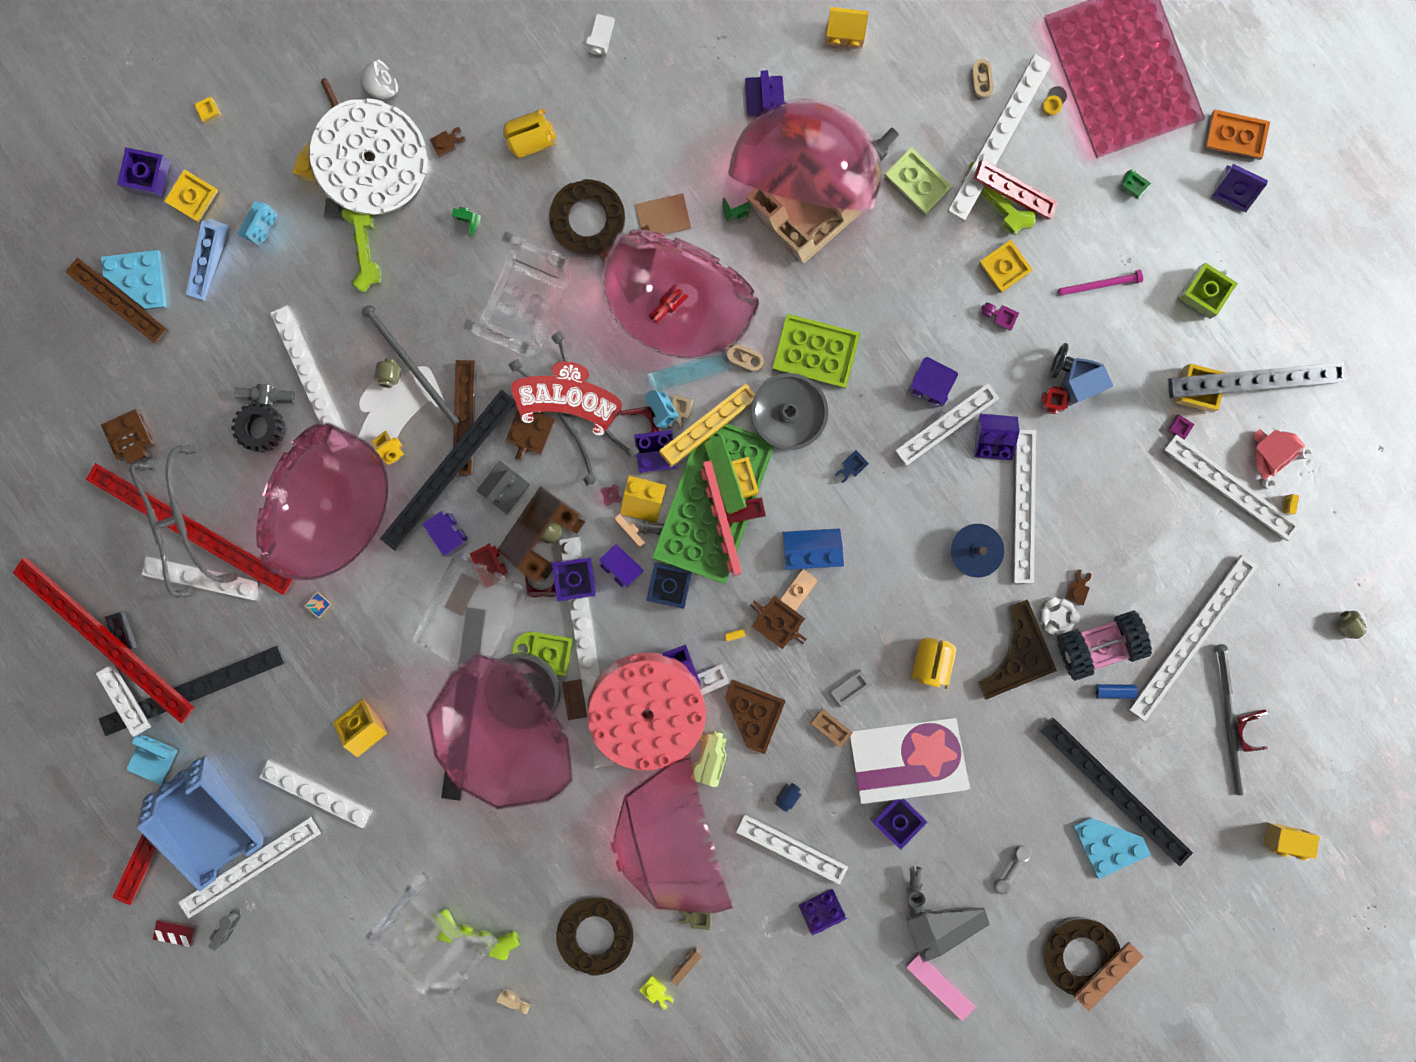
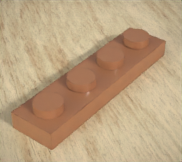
(1108, 976)

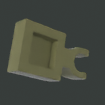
(698, 920)

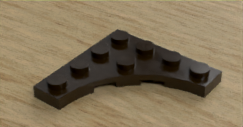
(1026, 658)

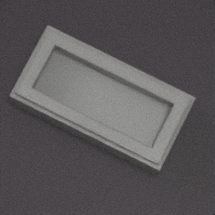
(850, 688)

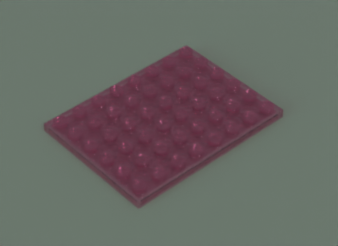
(1123, 71)

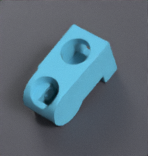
(662, 408)

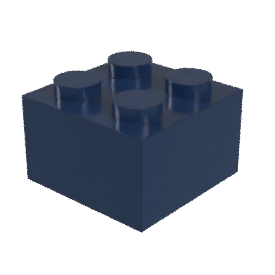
(669, 585)

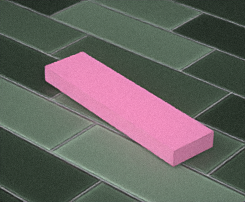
(941, 987)

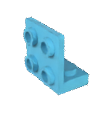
(257, 222)
(151, 758)

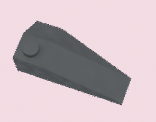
(943, 931)

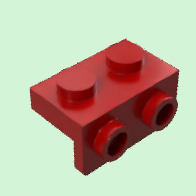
(488, 557)

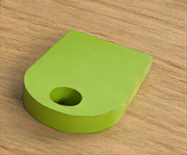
(550, 648)

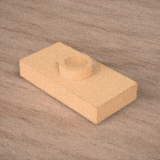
(631, 530)
(799, 590)

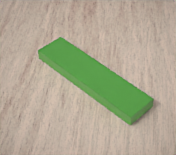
(725, 474)

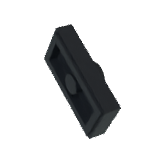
(120, 628)

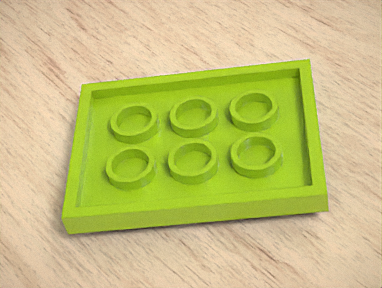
(816, 350)

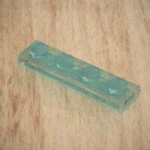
(690, 371)

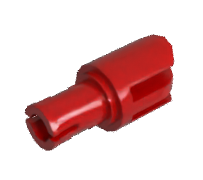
(668, 303)

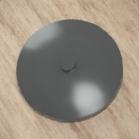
(789, 411)
(539, 675)

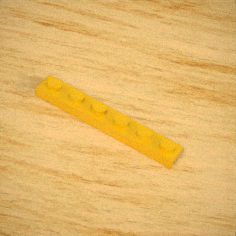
(707, 425)

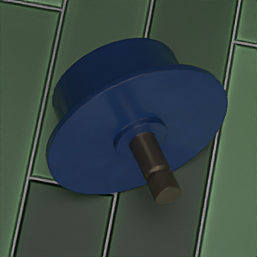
(977, 550)

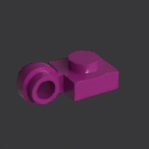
(1004, 317)

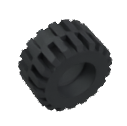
(243, 423)

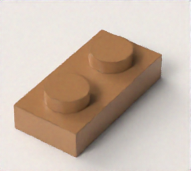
(831, 727)
(691, 959)

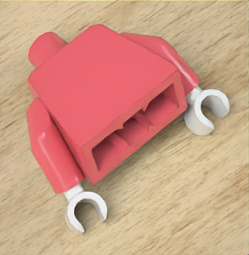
(1276, 452)

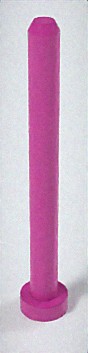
(1137, 276)

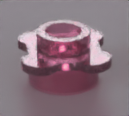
(606, 492)

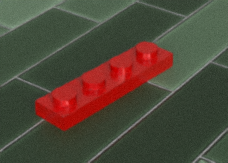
(135, 871)

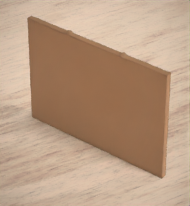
(664, 214)

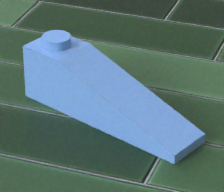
(206, 257)

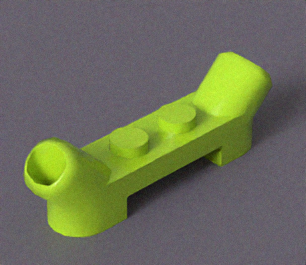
(1014, 219)
(369, 271)
(501, 950)

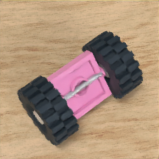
(1104, 645)

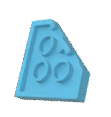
(137, 276)
(1109, 846)

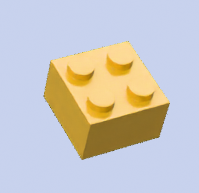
(1207, 403)
(1291, 841)

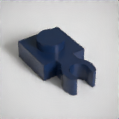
(853, 464)

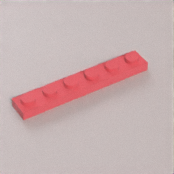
(718, 511)

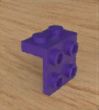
(933, 382)

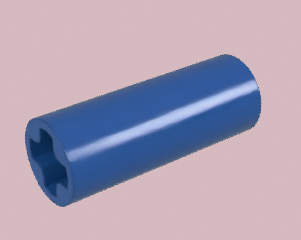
(1116, 691)

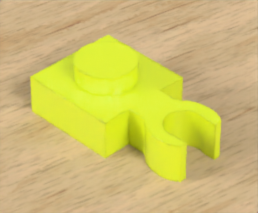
(654, 990)

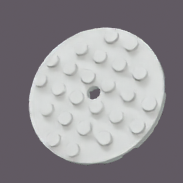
(360, 184)

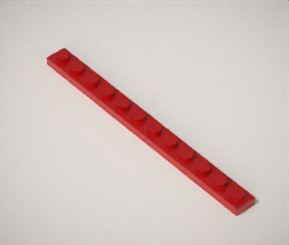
(196, 531)
(103, 640)

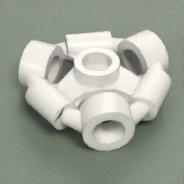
(1059, 616)

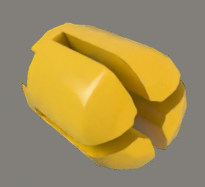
(529, 134)
(933, 662)

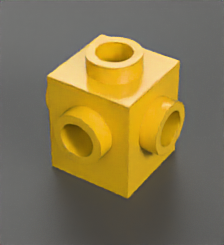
(387, 447)

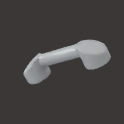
(1022, 855)

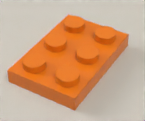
(1237, 134)

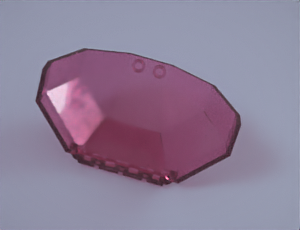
(498, 736)
(664, 844)

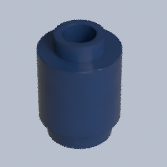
(788, 797)

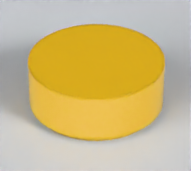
(1052, 105)

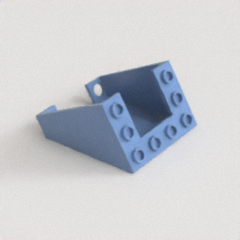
(198, 823)

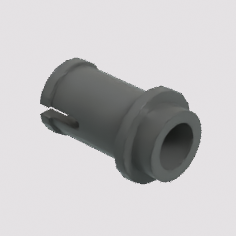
(651, 527)

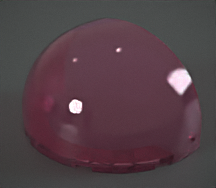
(809, 155)
(705, 324)
(321, 504)

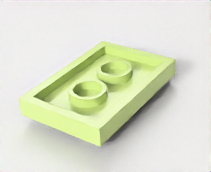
(918, 180)

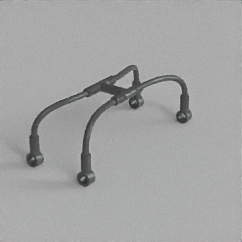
(516, 365)
(176, 518)

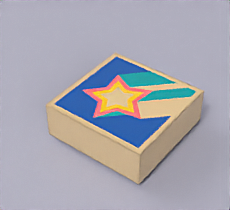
(318, 604)

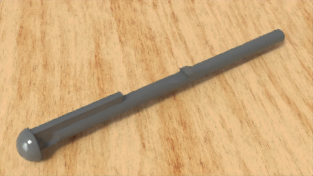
(369, 311)
(1232, 730)

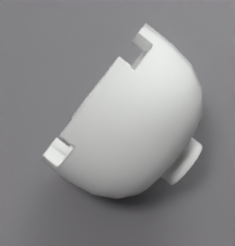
(377, 81)

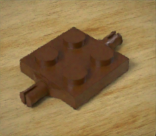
(530, 435)
(778, 622)

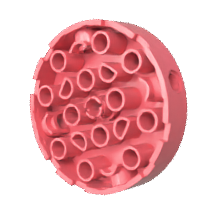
(643, 684)

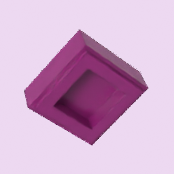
(1180, 426)

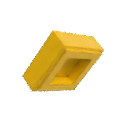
(207, 109)
(1290, 504)
(735, 635)

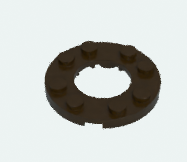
(574, 193)
(1062, 936)
(595, 963)

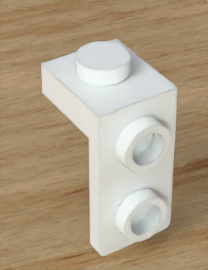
(601, 35)

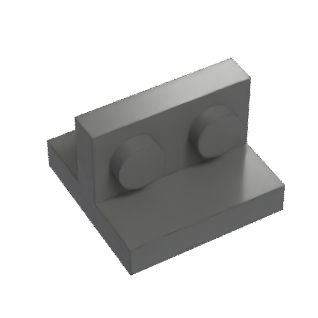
(503, 487)

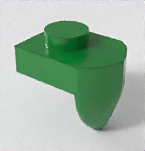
(1135, 184)
(740, 212)
(463, 214)

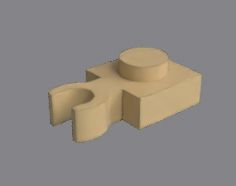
(683, 407)
(510, 1000)

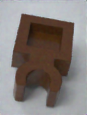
(445, 143)
(1077, 590)

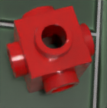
(1061, 397)

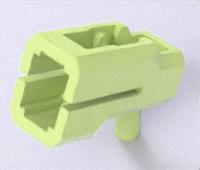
(711, 759)

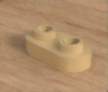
(982, 79)
(745, 358)

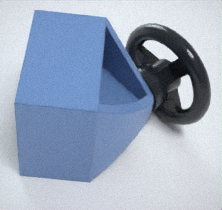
(1082, 376)

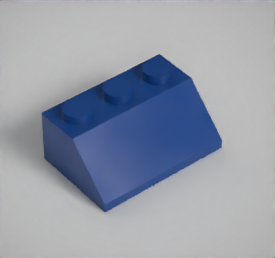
(813, 549)

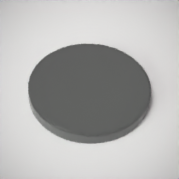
(1060, 92)

